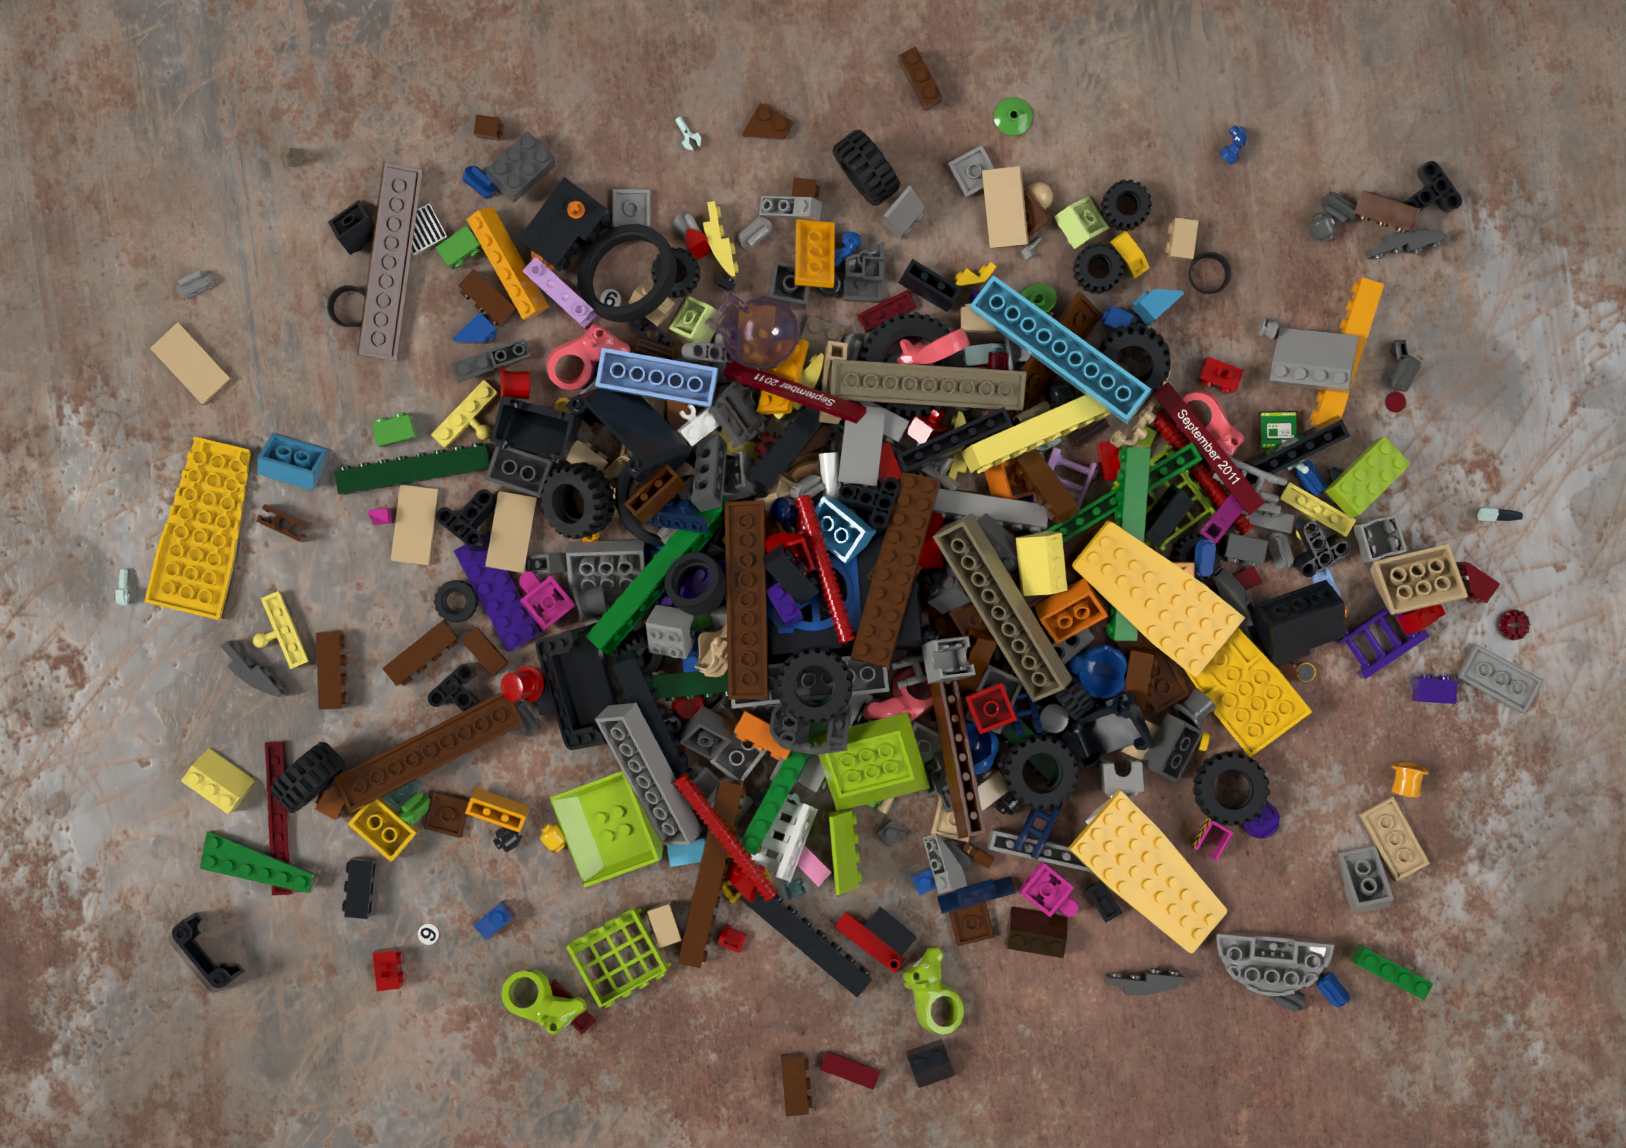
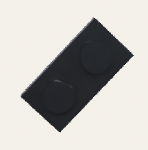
(1103, 901)

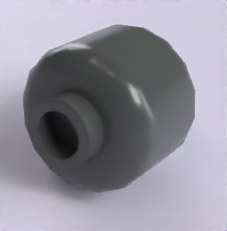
(1322, 226)

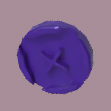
(1264, 824)

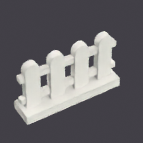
(793, 843)

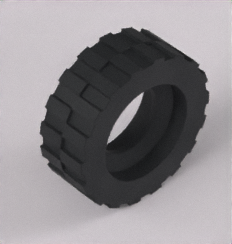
(441, 601)

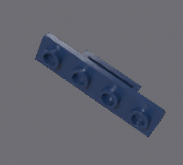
(679, 515)
(976, 894)

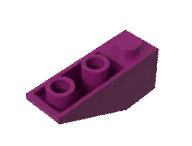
(1222, 519)

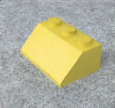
(1041, 563)
(218, 781)

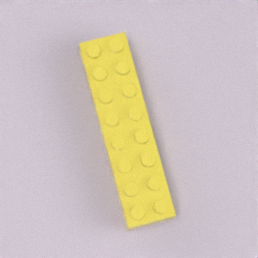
(1033, 433)

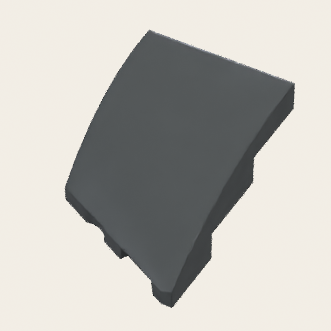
(864, 275)
(938, 781)

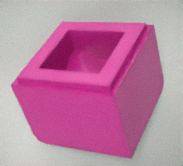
(380, 516)

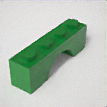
(1391, 972)

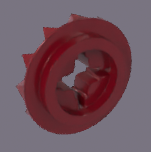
(1510, 617)

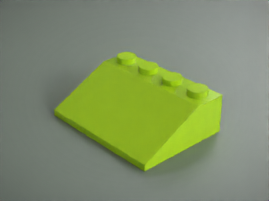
(843, 850)

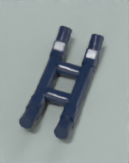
(1031, 711)
(1042, 835)

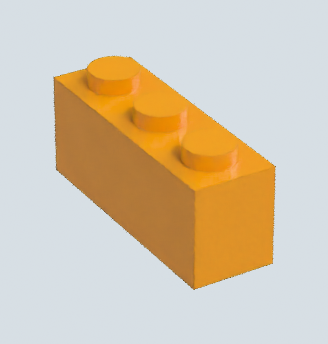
(497, 809)

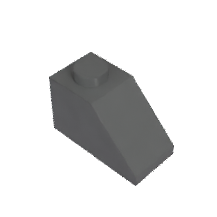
(546, 563)

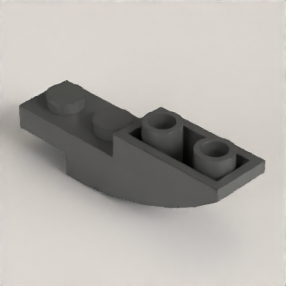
(1412, 242)
(491, 360)
(1237, 597)
(257, 677)
(1151, 983)

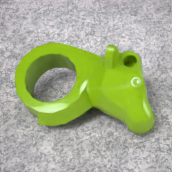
(925, 981)
(548, 1011)

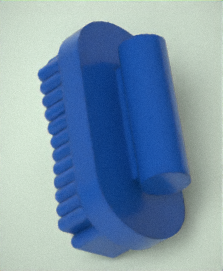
(479, 182)
(1312, 481)
(1204, 557)
(1332, 989)

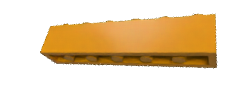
(507, 262)

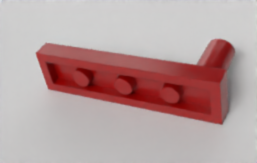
(869, 942)

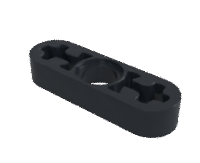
(638, 327)

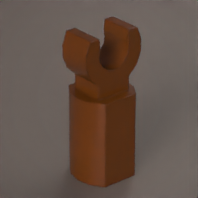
(978, 855)

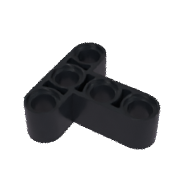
(1431, 190)
(874, 506)
(470, 524)
(1322, 546)
(461, 688)

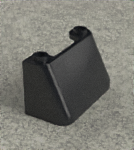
(535, 429)
(1107, 728)
(183, 941)

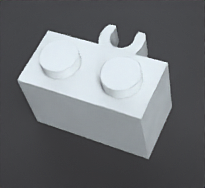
(697, 425)

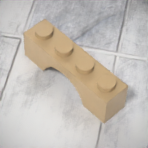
(833, 350)

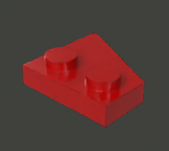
(741, 882)

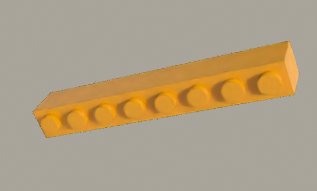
(1357, 322)

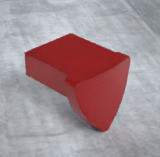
(697, 243)
(731, 938)

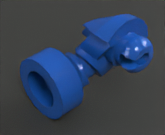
(1231, 153)
(850, 242)

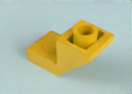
(1130, 254)
(968, 278)

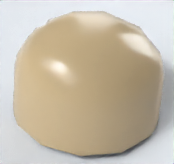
(1041, 192)

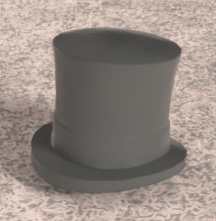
(590, 601)
(723, 707)
(1194, 709)
(1052, 717)

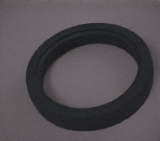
(601, 247)
(621, 496)

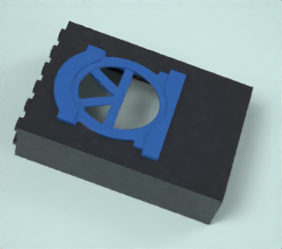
(818, 633)

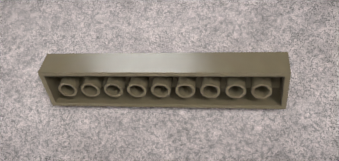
(1002, 607)

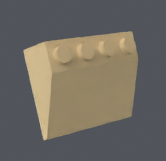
(1418, 579)

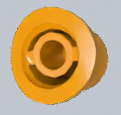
(1408, 778)

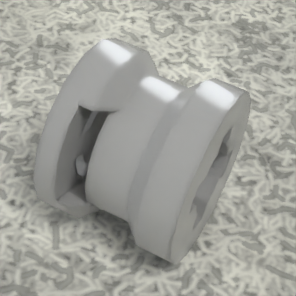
(1267, 328)

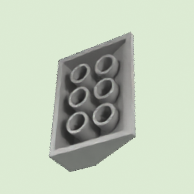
(1314, 360)
(605, 564)

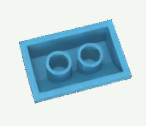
(1153, 304)
(291, 461)
(842, 529)

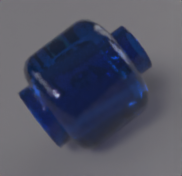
(784, 510)

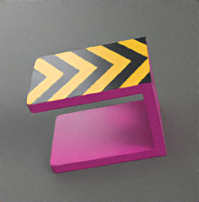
(1221, 843)

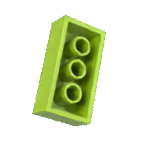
(1367, 477)

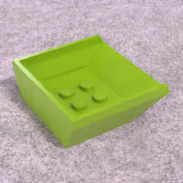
(878, 763)
(606, 829)

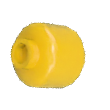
(553, 837)

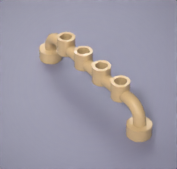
(1138, 431)

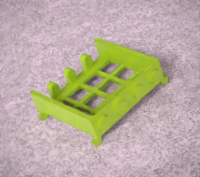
(1193, 485)
(600, 933)

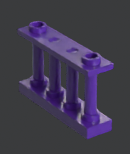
(1383, 657)

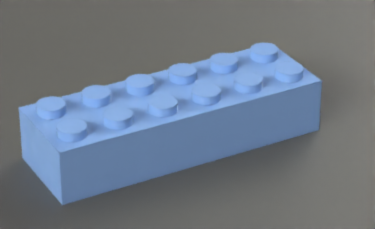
(656, 378)

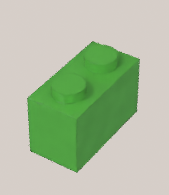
(459, 248)
(394, 430)

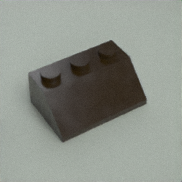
(1036, 932)

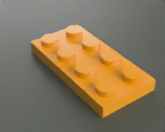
(814, 253)
(789, 370)

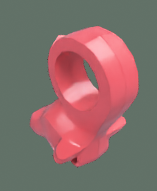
(589, 350)
(934, 351)
(1219, 427)
(900, 702)

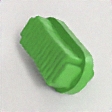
(414, 808)

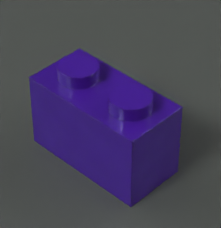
(784, 605)
(1434, 690)

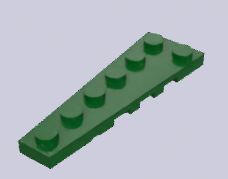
(240, 861)

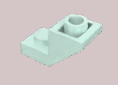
(978, 354)

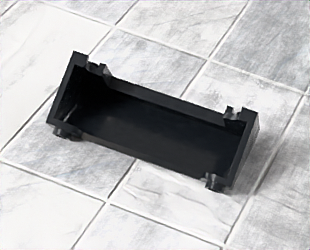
(637, 427)
(576, 684)

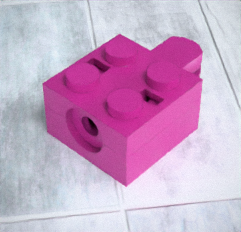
(543, 601)
(1050, 891)

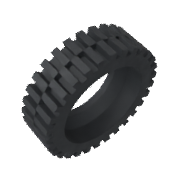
(900, 327)

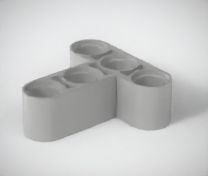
(702, 354)

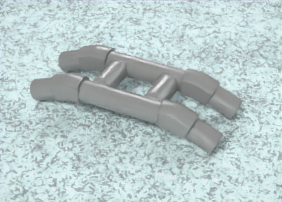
(1262, 476)
(915, 662)

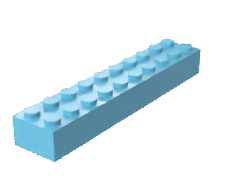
(1060, 349)

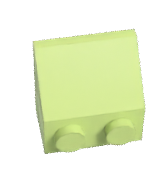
(1081, 222)
(691, 321)

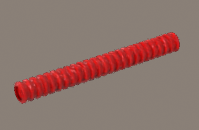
(1199, 470)
(824, 569)
(725, 837)

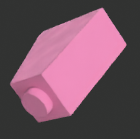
(814, 865)

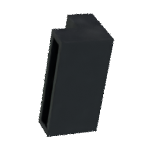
(890, 930)

